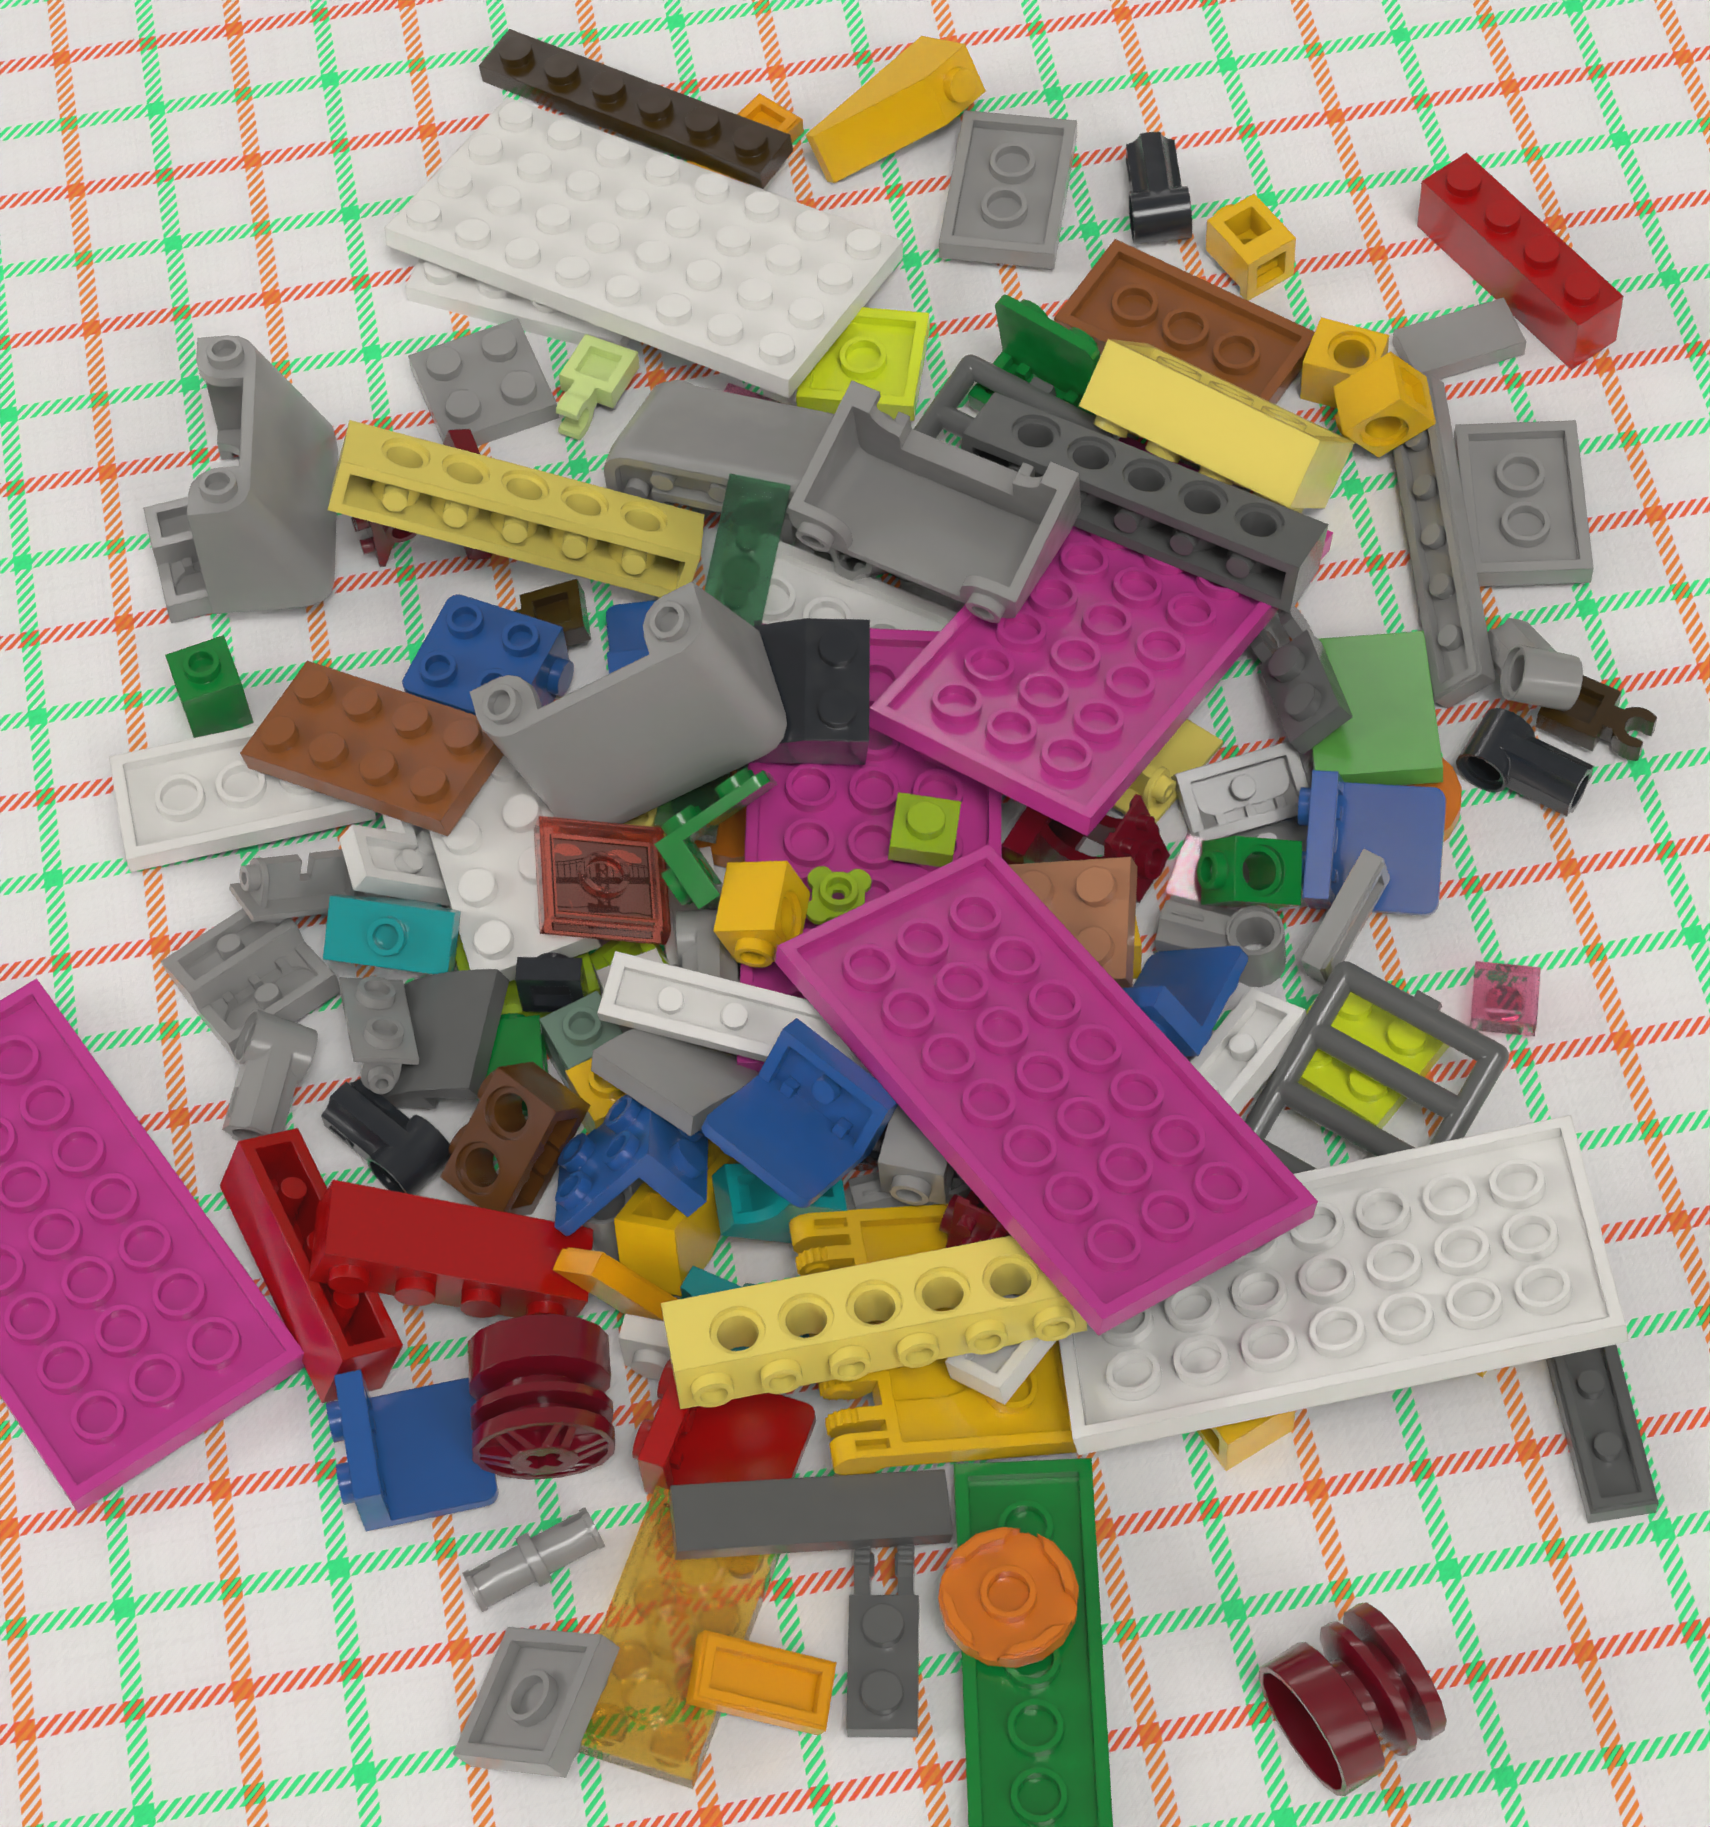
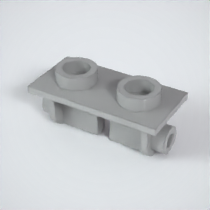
(275, 889)
(378, 1029)

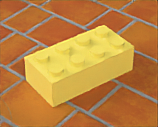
(1214, 425)

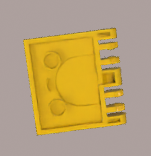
(921, 1410)

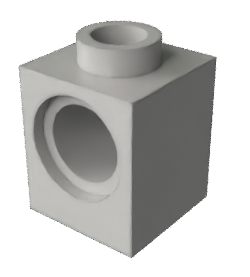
(911, 1164)

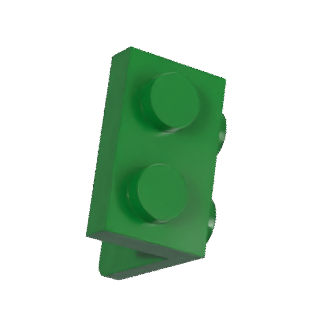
(1041, 349)
(689, 872)

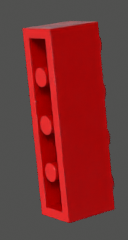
(1519, 260)
(275, 1201)
(442, 1253)

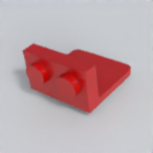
(726, 1443)

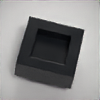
(550, 982)

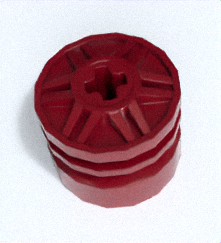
(540, 1397)
(1352, 1699)

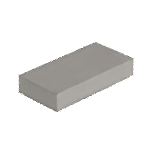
(1461, 340)
(1346, 916)

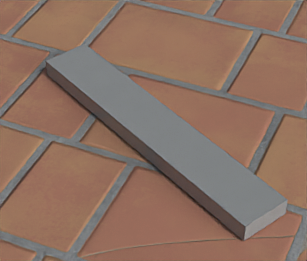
(1443, 559)

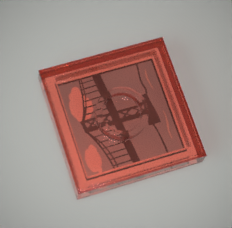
(601, 881)

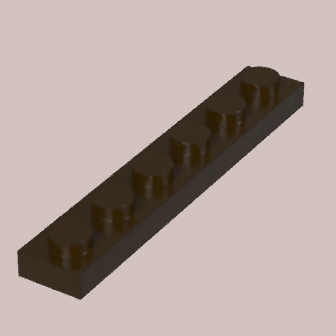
(636, 108)

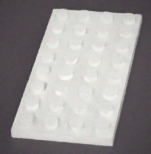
(646, 245)
(1397, 1282)

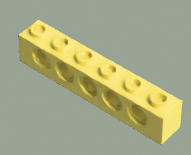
(515, 511)
(841, 1304)

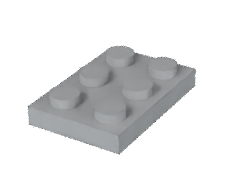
(1008, 189)
(1525, 502)

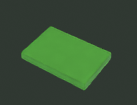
(1393, 712)

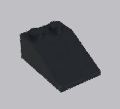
(823, 689)

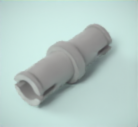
(533, 1559)

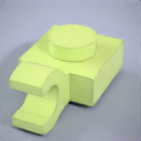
(593, 375)

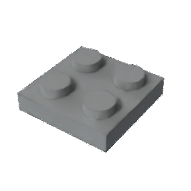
(484, 384)
(537, 1701)

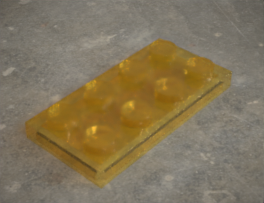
(656, 1623)

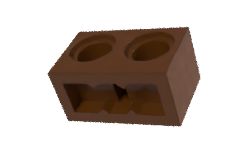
(523, 1147)

